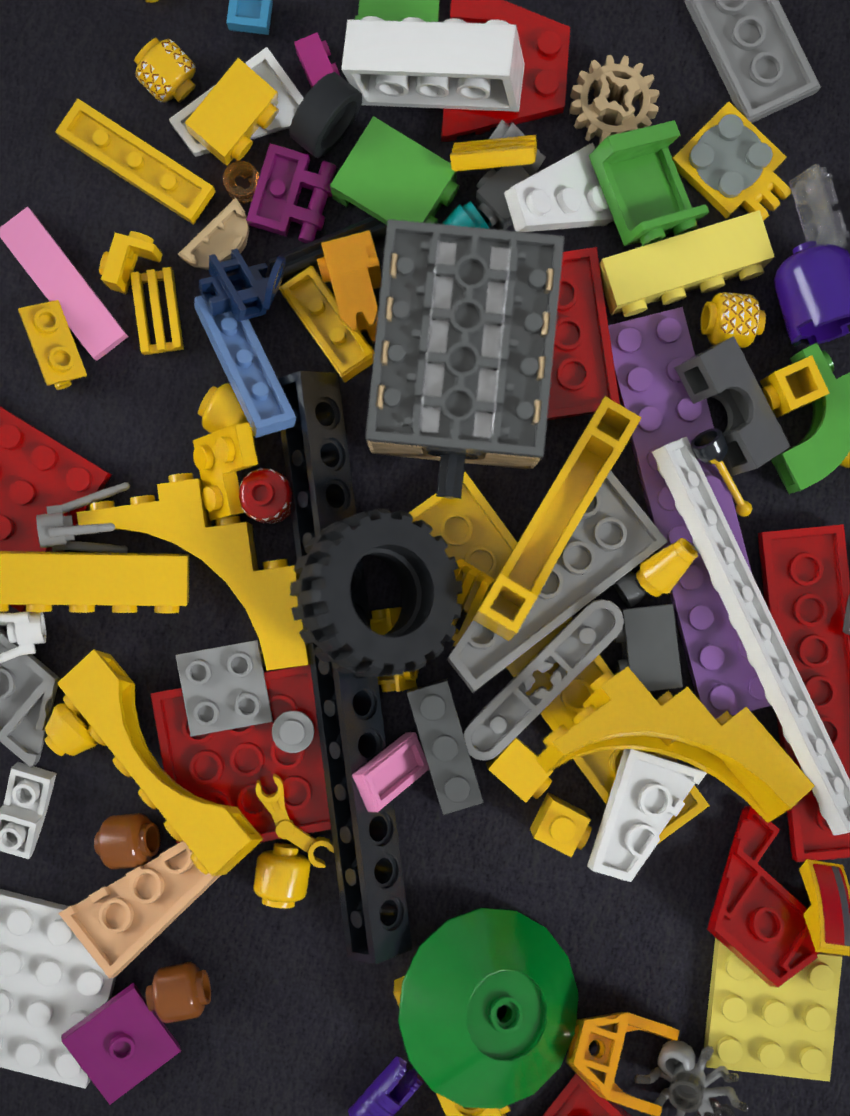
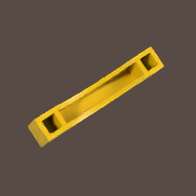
(556, 519)
(106, 699)

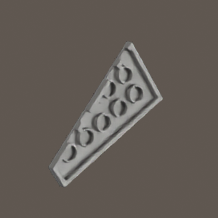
(602, 549)

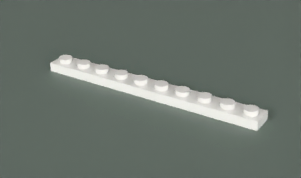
(757, 631)

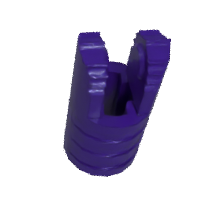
(388, 1091)

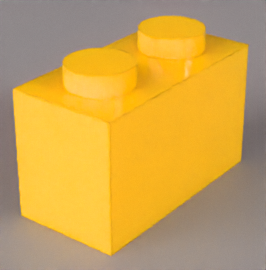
(233, 113)

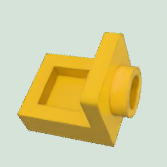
(122, 258)

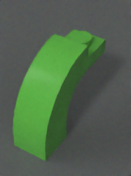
(829, 432)

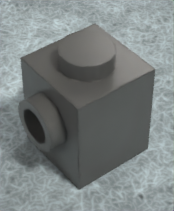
(491, 198)

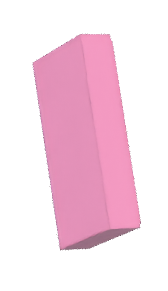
(391, 772)

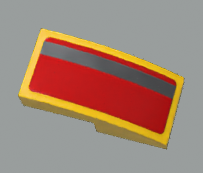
(830, 909)

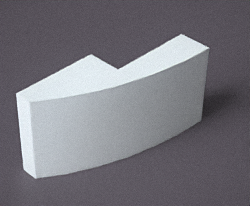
(24, 808)

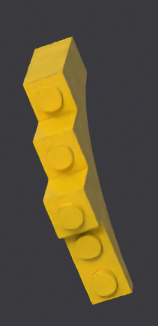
(227, 551)
(679, 726)

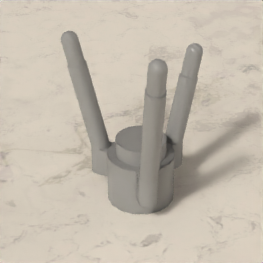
(58, 530)

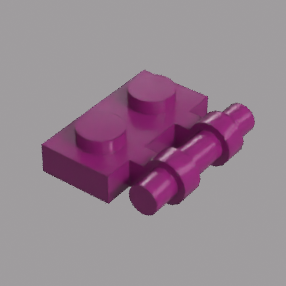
(279, 191)

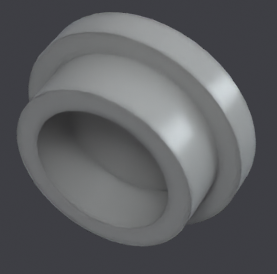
(293, 731)

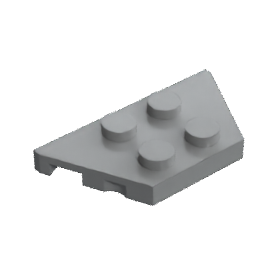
(25, 702)

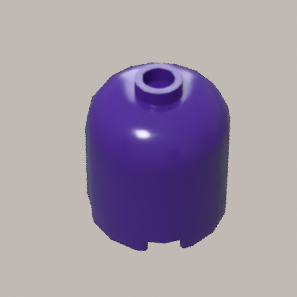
(815, 292)

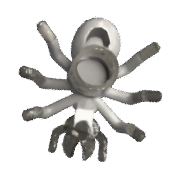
(689, 1081)

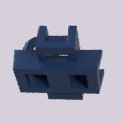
(229, 289)

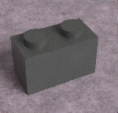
(650, 646)

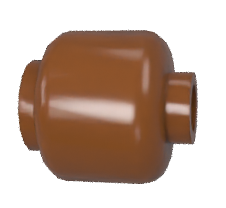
(127, 841)
(179, 992)

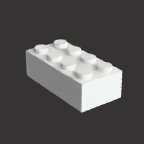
(435, 63)

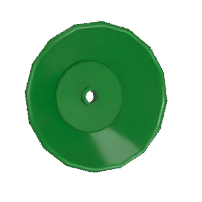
(454, 999)

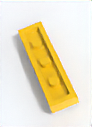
(135, 161)

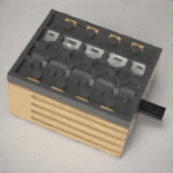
(464, 347)

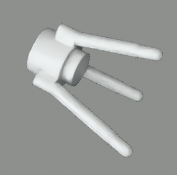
(26, 630)

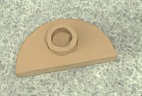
(219, 237)

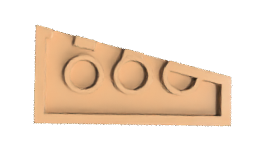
(137, 908)

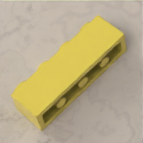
(685, 264)

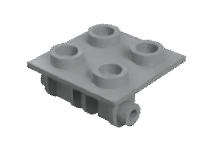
(224, 688)

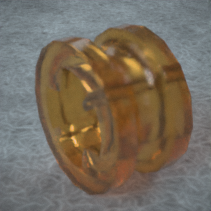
(244, 169)

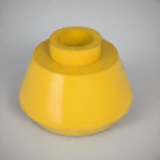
(68, 732)

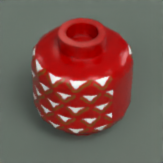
(265, 496)

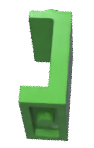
(394, 177)
(644, 185)

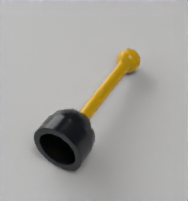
(711, 449)

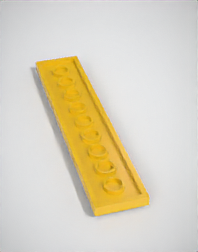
(483, 541)

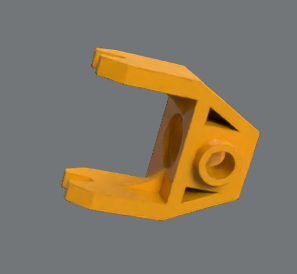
(354, 273)
(600, 1068)

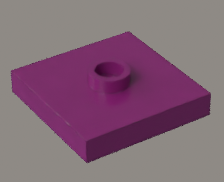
(120, 1043)

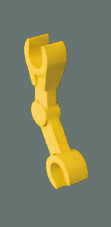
(285, 827)

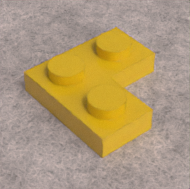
(218, 460)

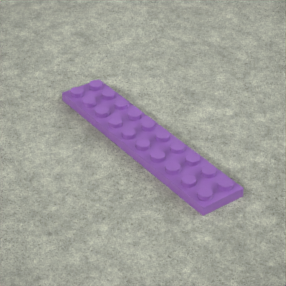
(649, 386)

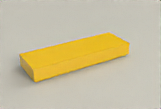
(320, 315)

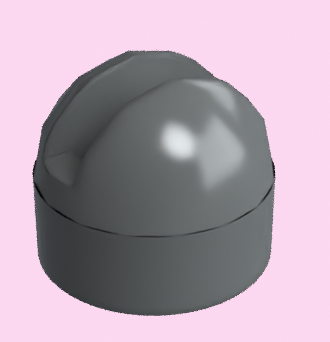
(629, 591)

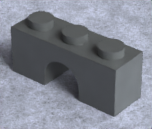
(752, 428)
(444, 746)

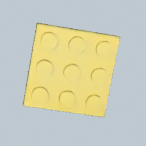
(773, 1028)

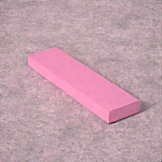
(62, 282)

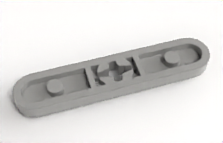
(573, 650)

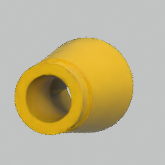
(665, 568)

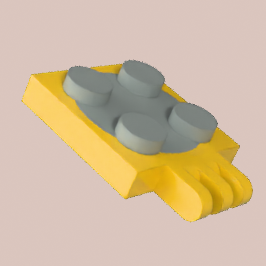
(733, 165)

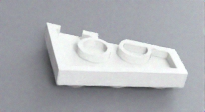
(271, 72)
(560, 197)
(638, 809)

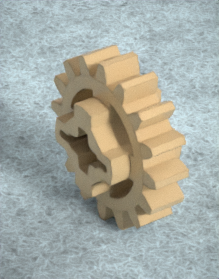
(617, 84)

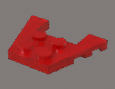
(545, 69)
(755, 912)

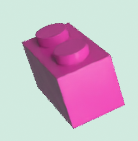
(314, 58)

